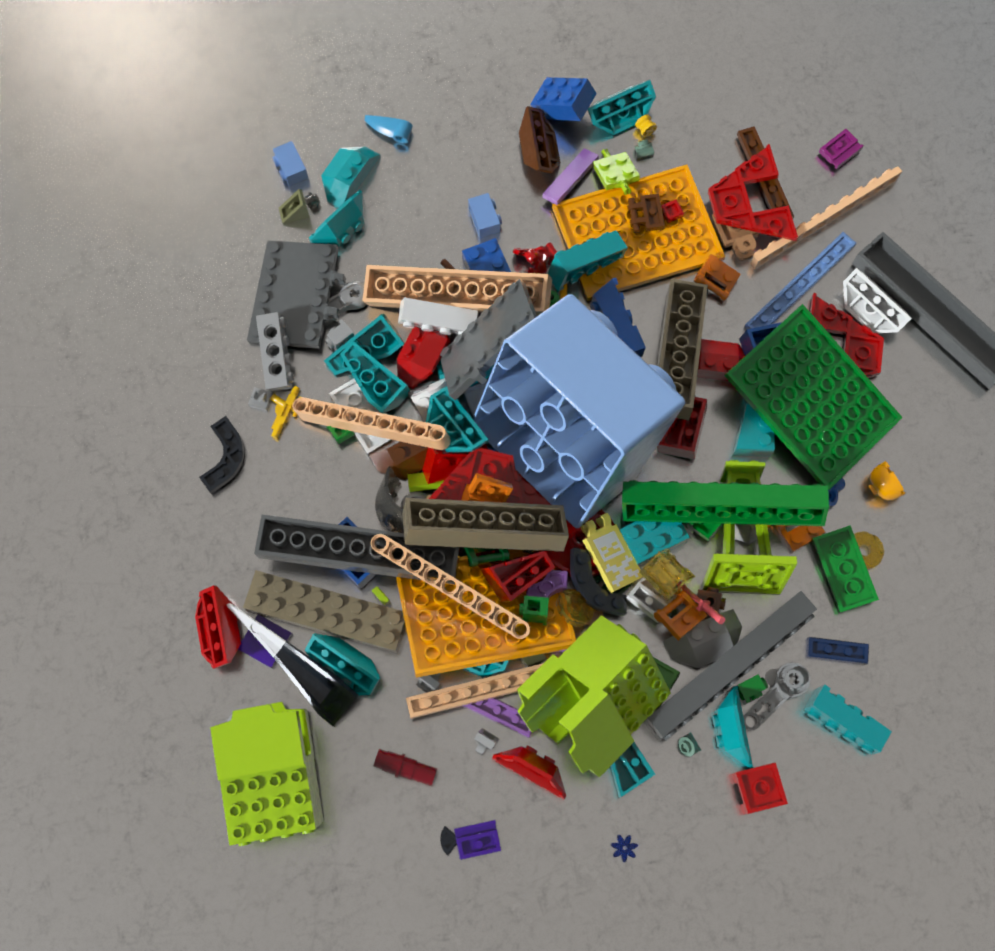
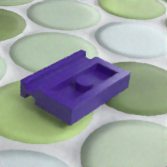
(477, 839)

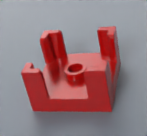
(760, 788)

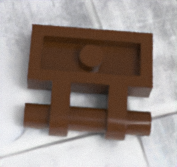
(651, 210)

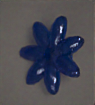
(629, 847)

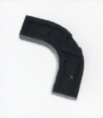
(232, 456)
(594, 595)

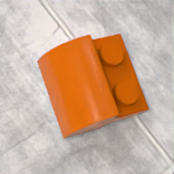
(487, 490)

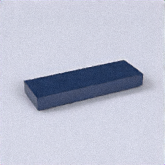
(837, 650)

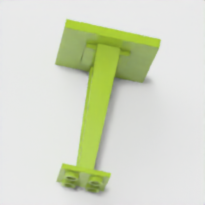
(747, 573)

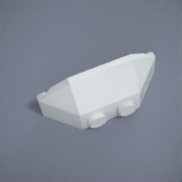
(872, 304)

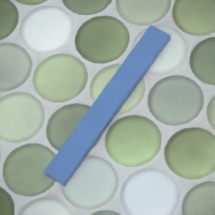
(802, 282)

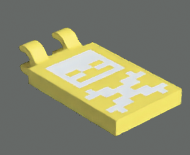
(610, 553)

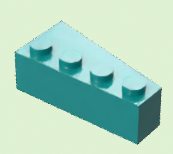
(586, 258)
(754, 436)
(847, 720)

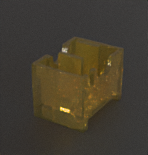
(666, 574)

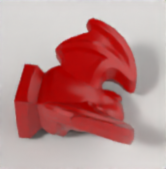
(538, 257)

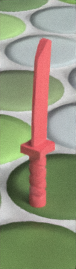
(704, 606)

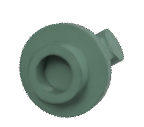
(644, 149)
(688, 745)

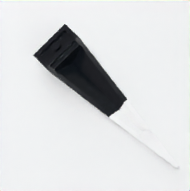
(320, 686)

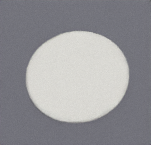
(770, 676)

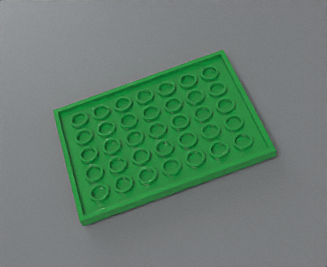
(813, 397)

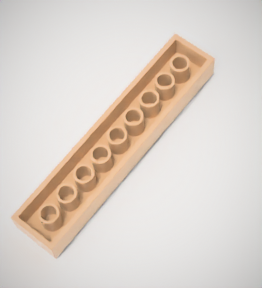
(453, 287)

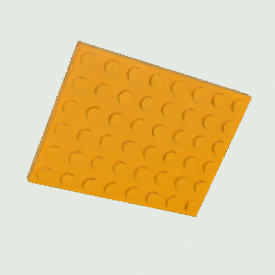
(649, 254)
(453, 637)

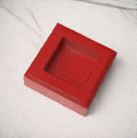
(672, 211)

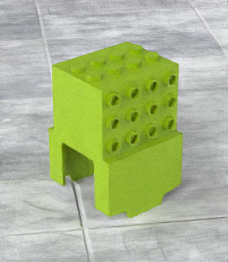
(595, 693)
(267, 773)

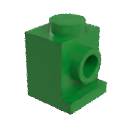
(534, 609)
(751, 688)

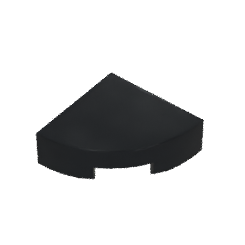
(447, 840)

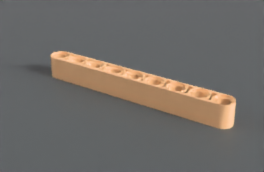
(342, 418)
(426, 567)

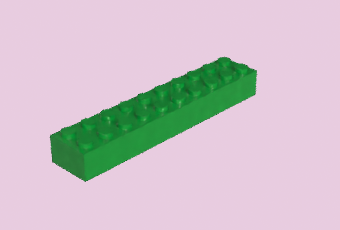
(725, 503)

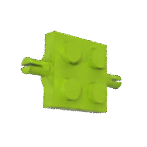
(616, 171)

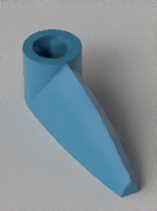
(391, 127)

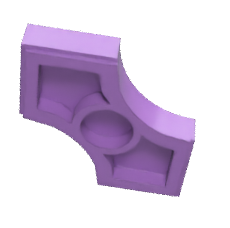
(553, 583)

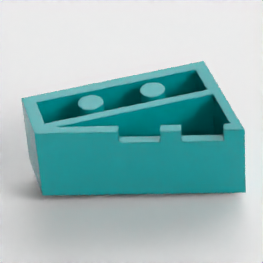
(630, 770)

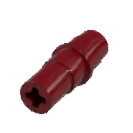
(404, 767)

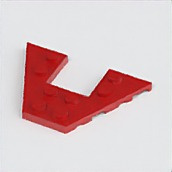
(732, 204)
(860, 342)
(483, 462)

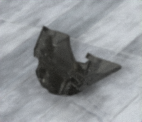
(386, 509)

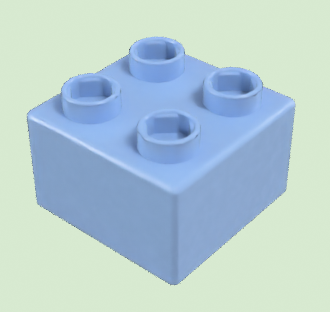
(575, 407)

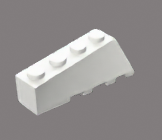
(435, 316)

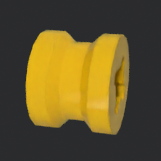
(646, 125)

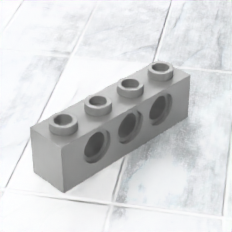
(266, 324)

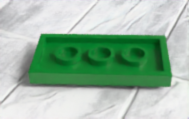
(845, 569)

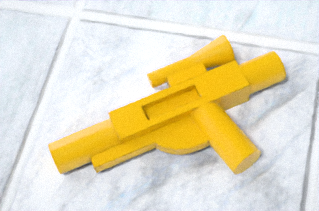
(283, 411)

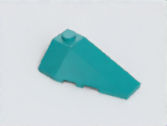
(377, 339)
(376, 382)

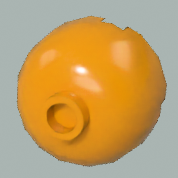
(885, 483)

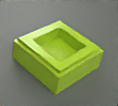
(382, 598)

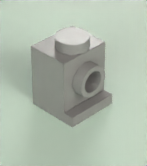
(339, 335)

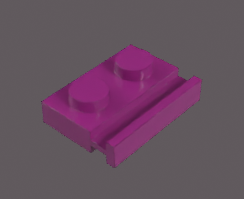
(840, 148)

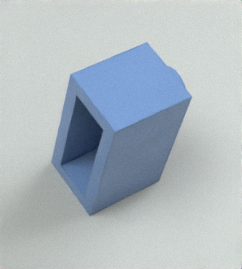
(290, 163)
(484, 215)

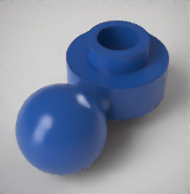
(833, 492)

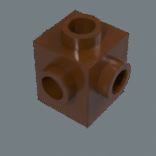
(719, 601)

